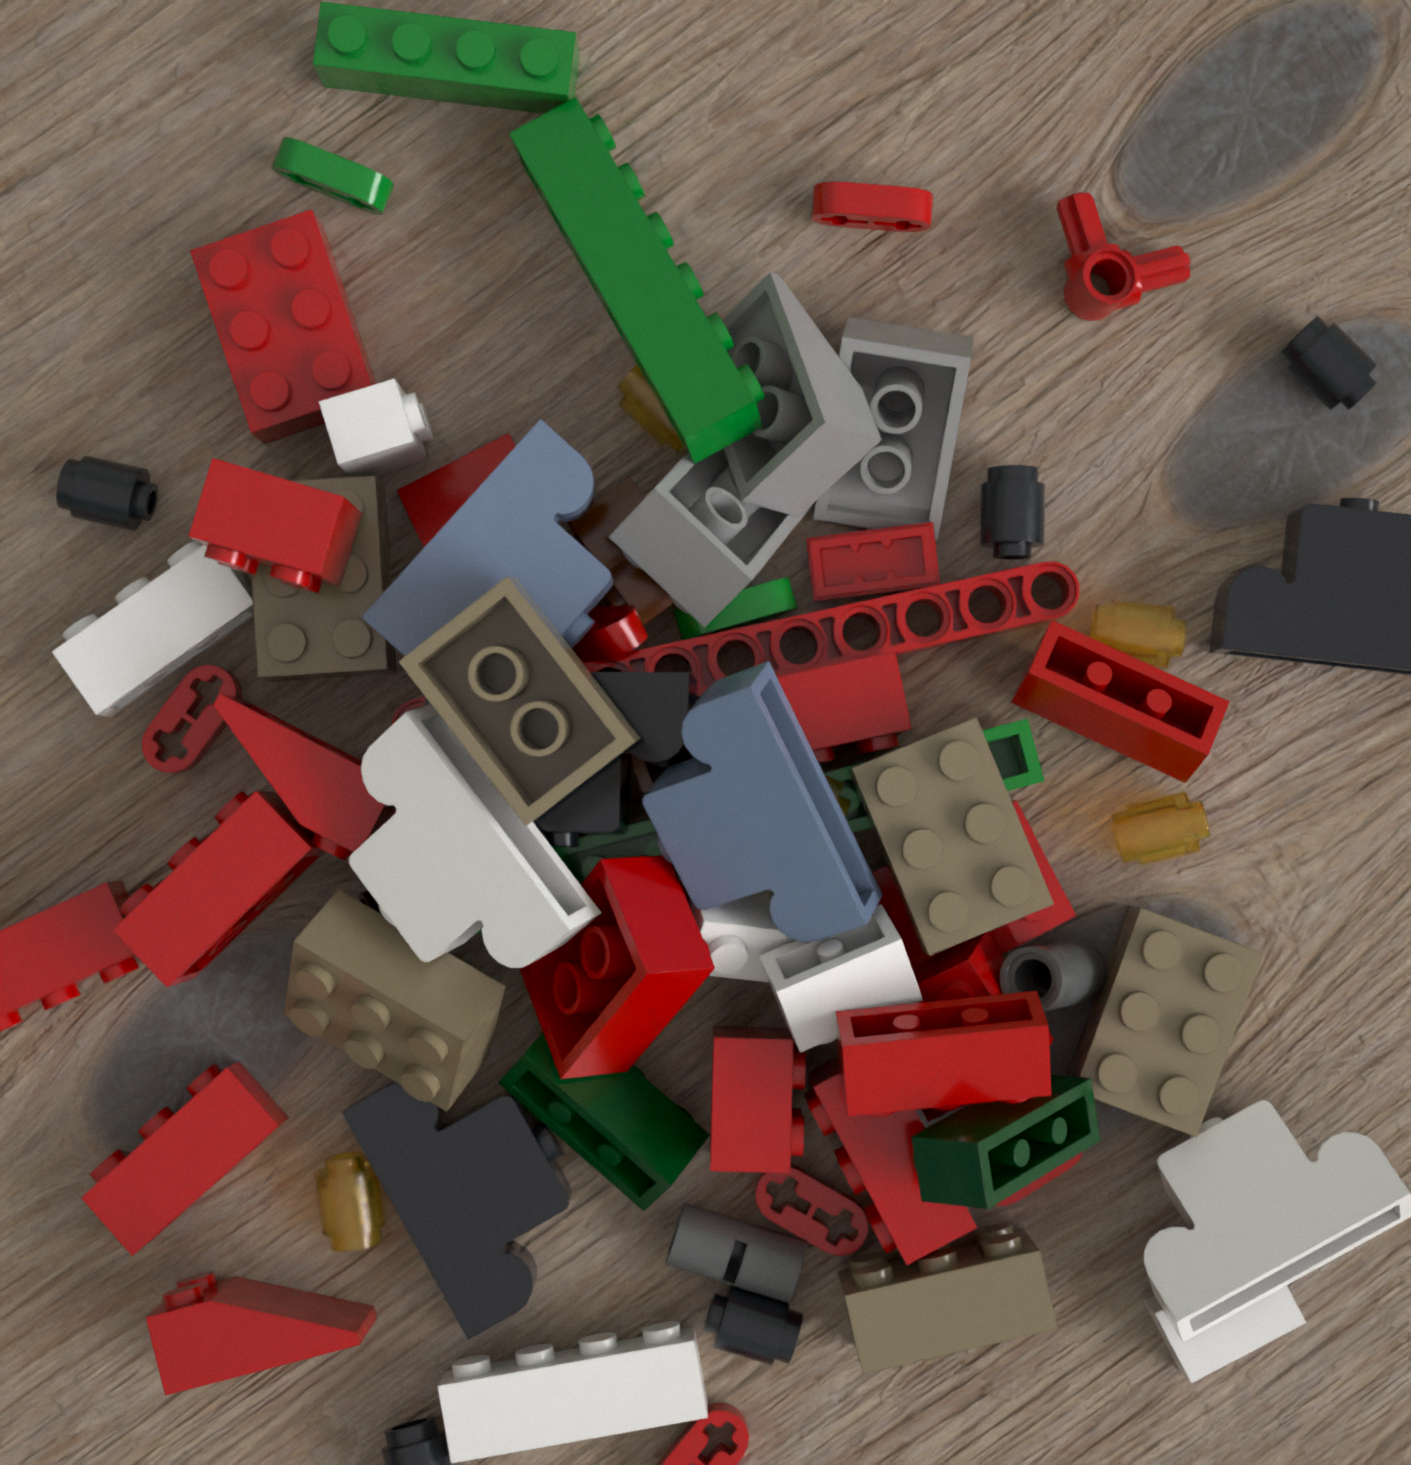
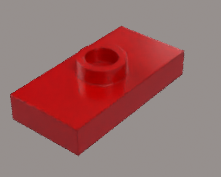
(873, 561)

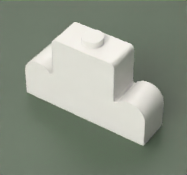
(460, 853)
(1262, 1213)

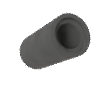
(1059, 972)
(736, 1252)

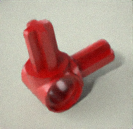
(1125, 274)

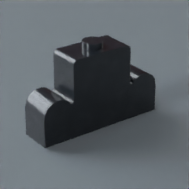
(1337, 595)
(656, 710)
(466, 1193)

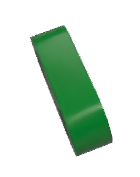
(332, 175)
(748, 607)

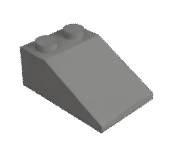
(916, 398)
(811, 408)
(701, 537)

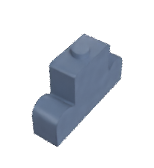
(500, 533)
(759, 814)

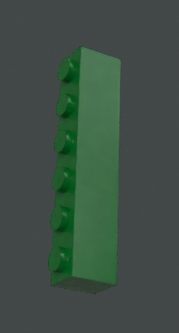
(638, 281)

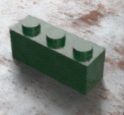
(610, 1121)
(1002, 1147)

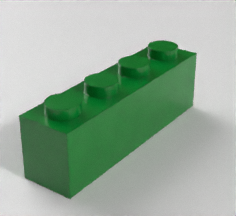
(445, 58)

